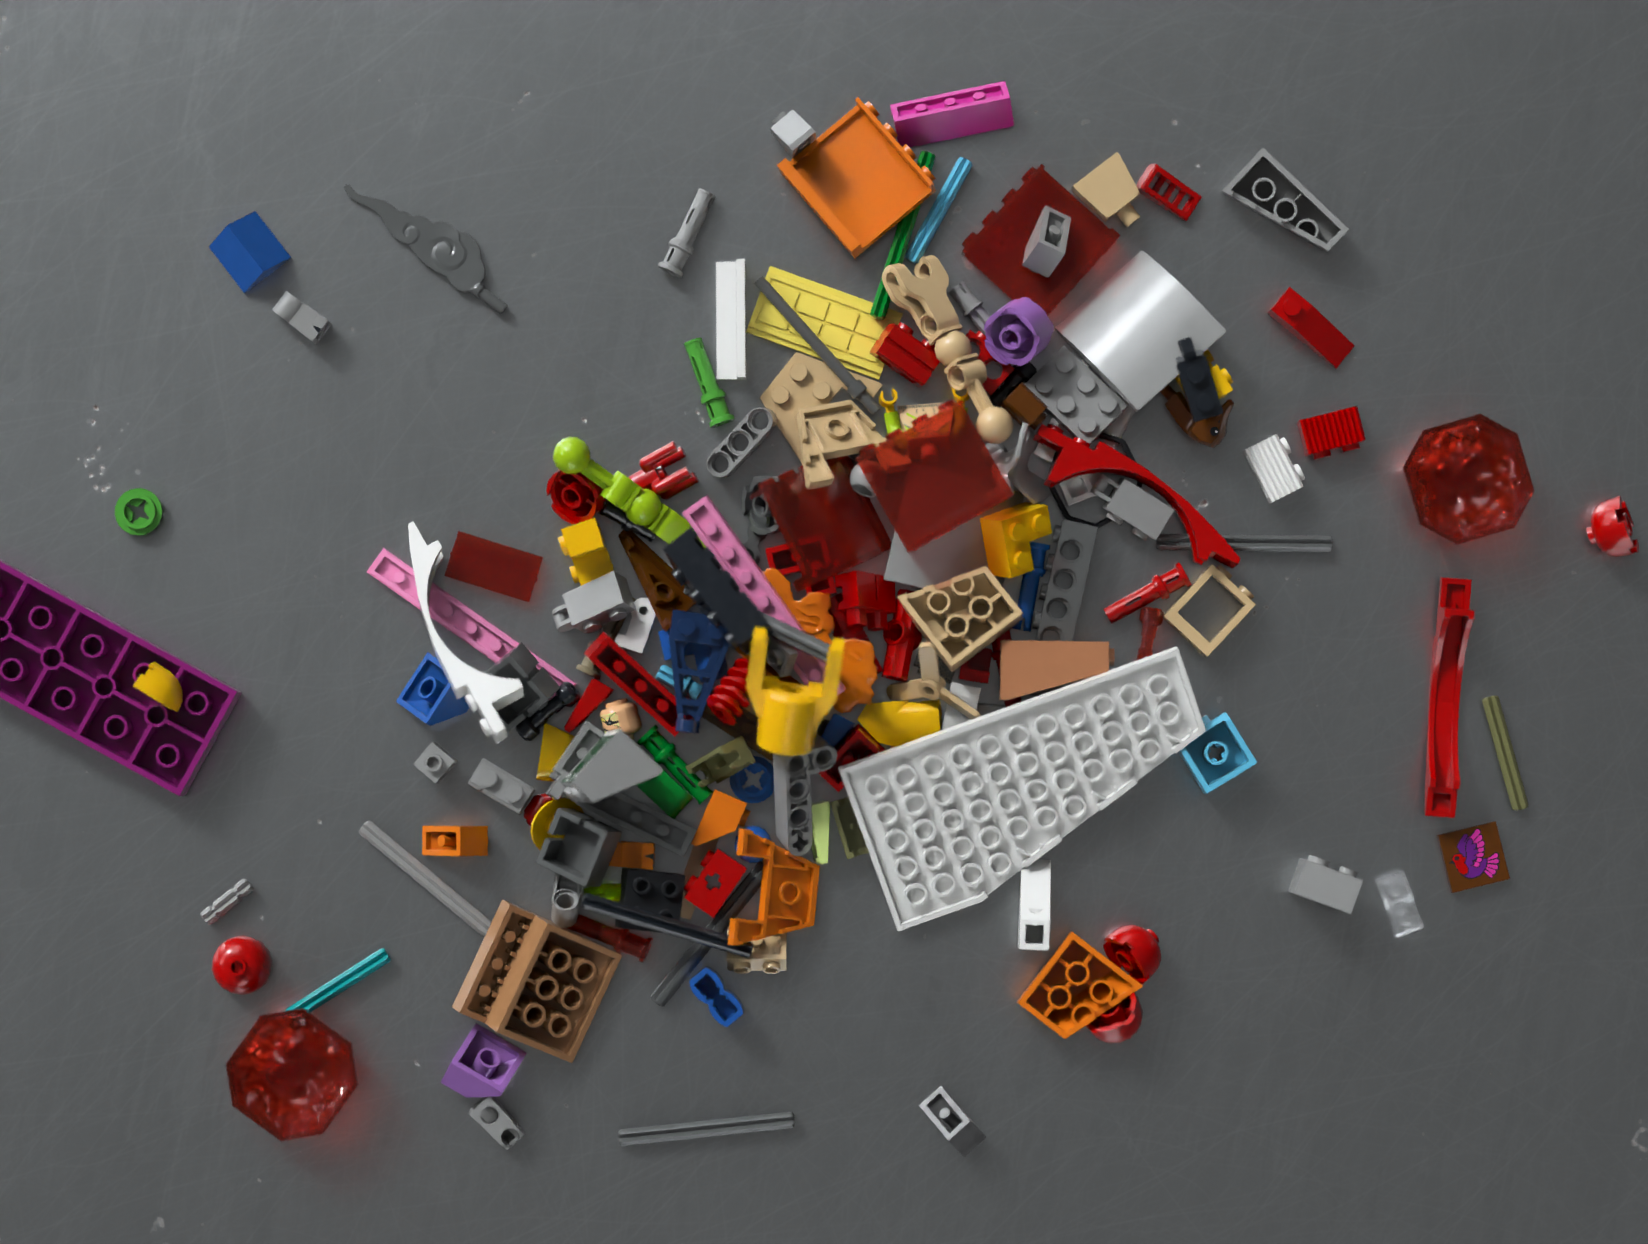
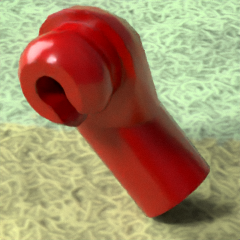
(534, 805)

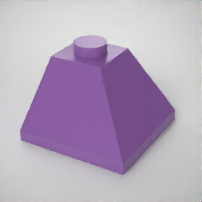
(483, 1065)

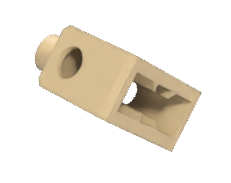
(1109, 191)

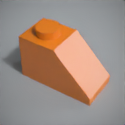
(721, 817)
(455, 840)

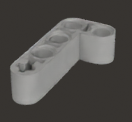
(793, 794)

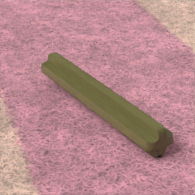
(1505, 753)

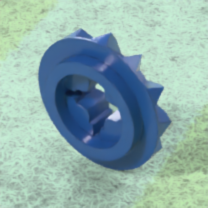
(752, 794)

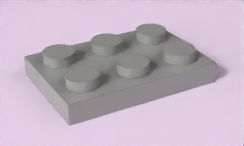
(1076, 396)

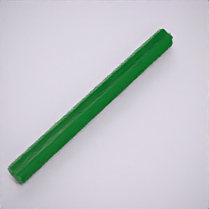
(899, 245)

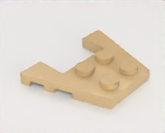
(801, 385)
(831, 433)

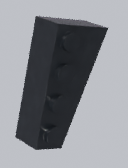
(715, 590)

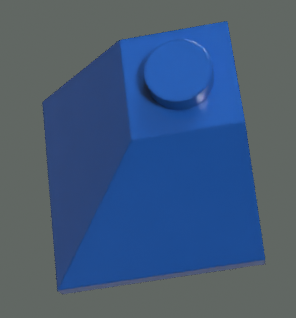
(430, 694)

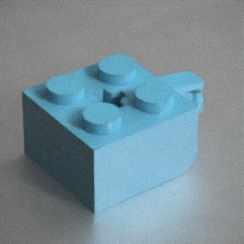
(1233, 758)

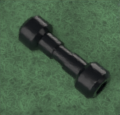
(1019, 375)
(566, 696)

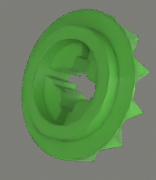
(137, 497)

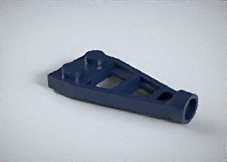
(694, 628)

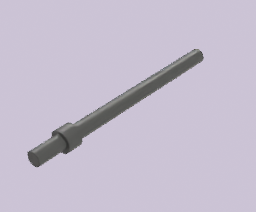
(855, 387)

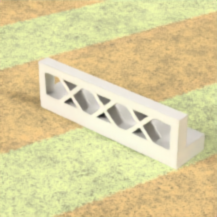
(731, 320)

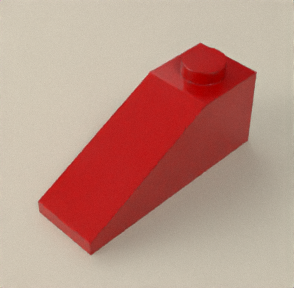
(1311, 327)

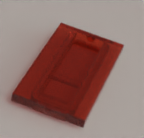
(493, 566)

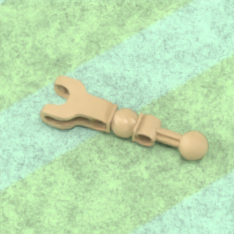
(939, 323)

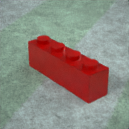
(635, 681)

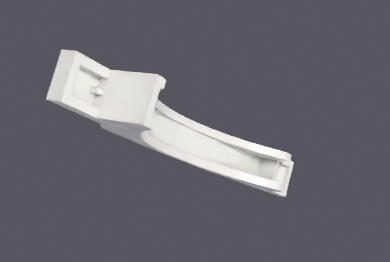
(484, 691)

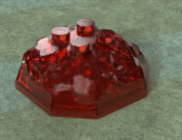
(1468, 479)
(292, 1074)

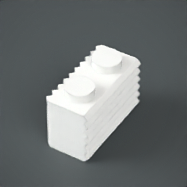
(1273, 468)

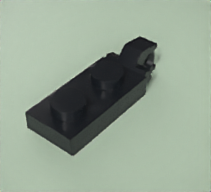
(1197, 382)

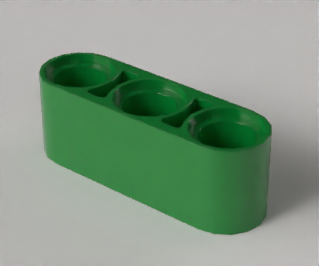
(666, 793)

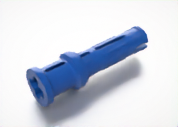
(1030, 585)

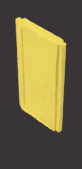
(834, 316)

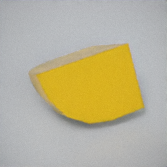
(161, 686)

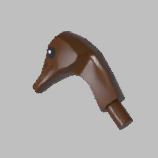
(1206, 432)

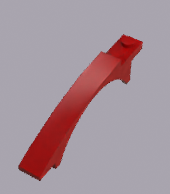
(1078, 459)
(1448, 658)

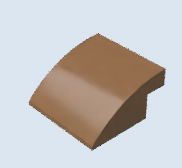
(536, 981)

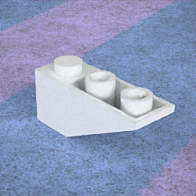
(1034, 906)

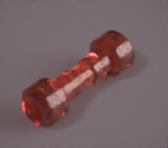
(1150, 619)

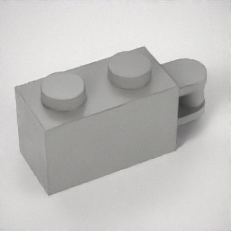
(1133, 506)
(595, 604)

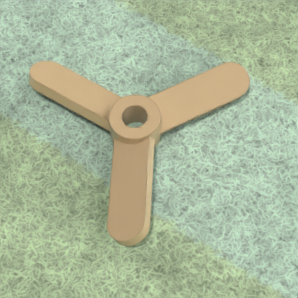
(930, 684)

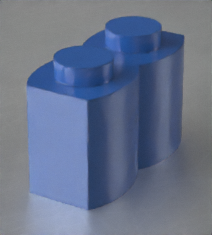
(722, 1003)

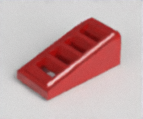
(1162, 200)
(591, 699)

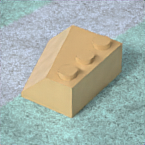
(962, 614)

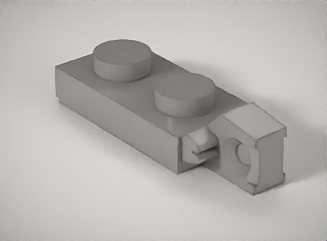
(577, 749)

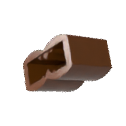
(1025, 407)

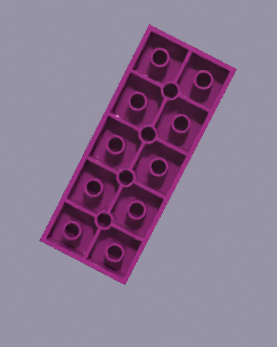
(80, 679)

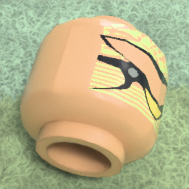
(621, 715)

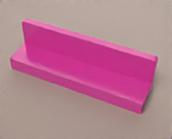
(952, 114)

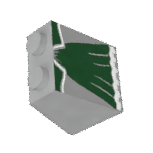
(609, 768)

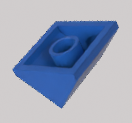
(249, 251)

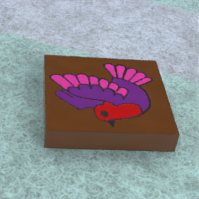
(1473, 857)

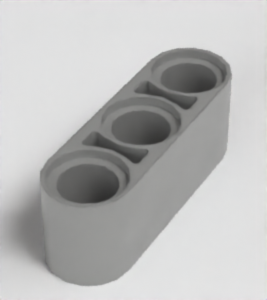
(729, 450)

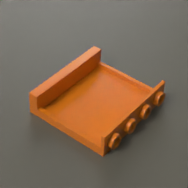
(859, 178)

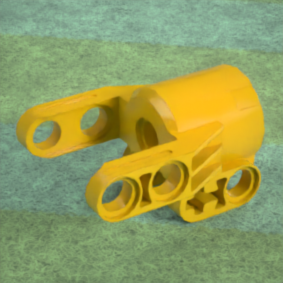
(789, 711)

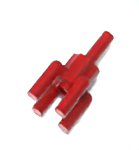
(654, 476)

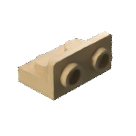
(767, 956)

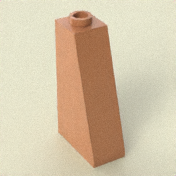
(1047, 664)

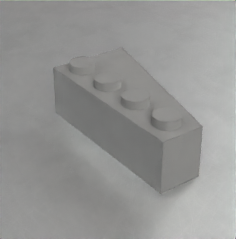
(1282, 199)

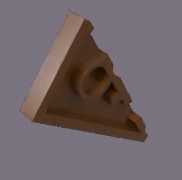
(656, 579)

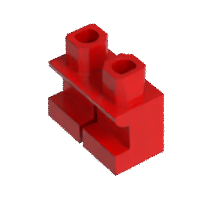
(866, 599)

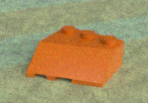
(1076, 987)

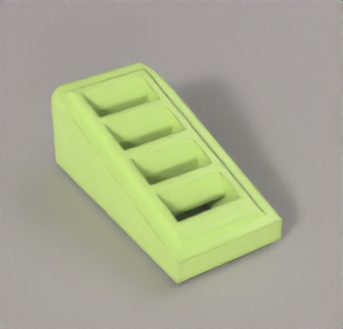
(820, 831)

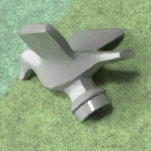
(1015, 469)

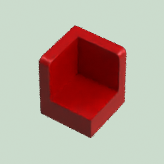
(977, 667)

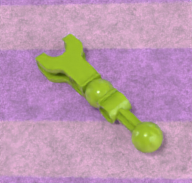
(639, 504)

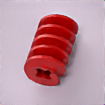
(731, 693)

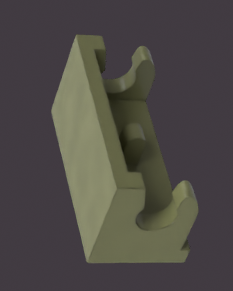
(723, 762)
(848, 828)

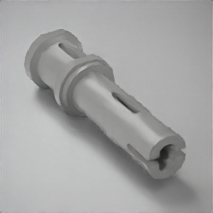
(682, 246)

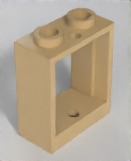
(1187, 631)

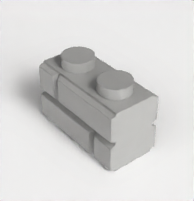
(501, 786)

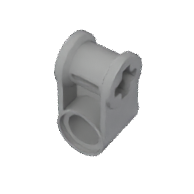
(565, 901)

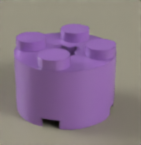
(1017, 332)

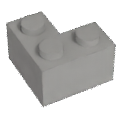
(1326, 885)

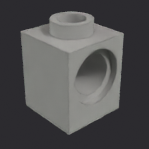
(435, 762)

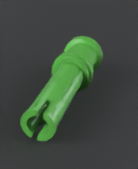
(712, 395)

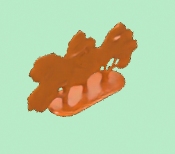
(812, 613)

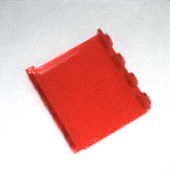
(1002, 242)
(933, 476)
(826, 525)

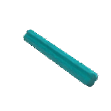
(343, 981)

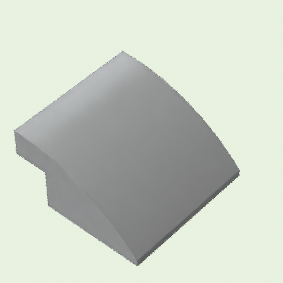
(1134, 327)
(945, 557)

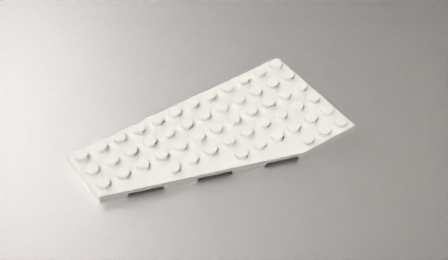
(1003, 789)

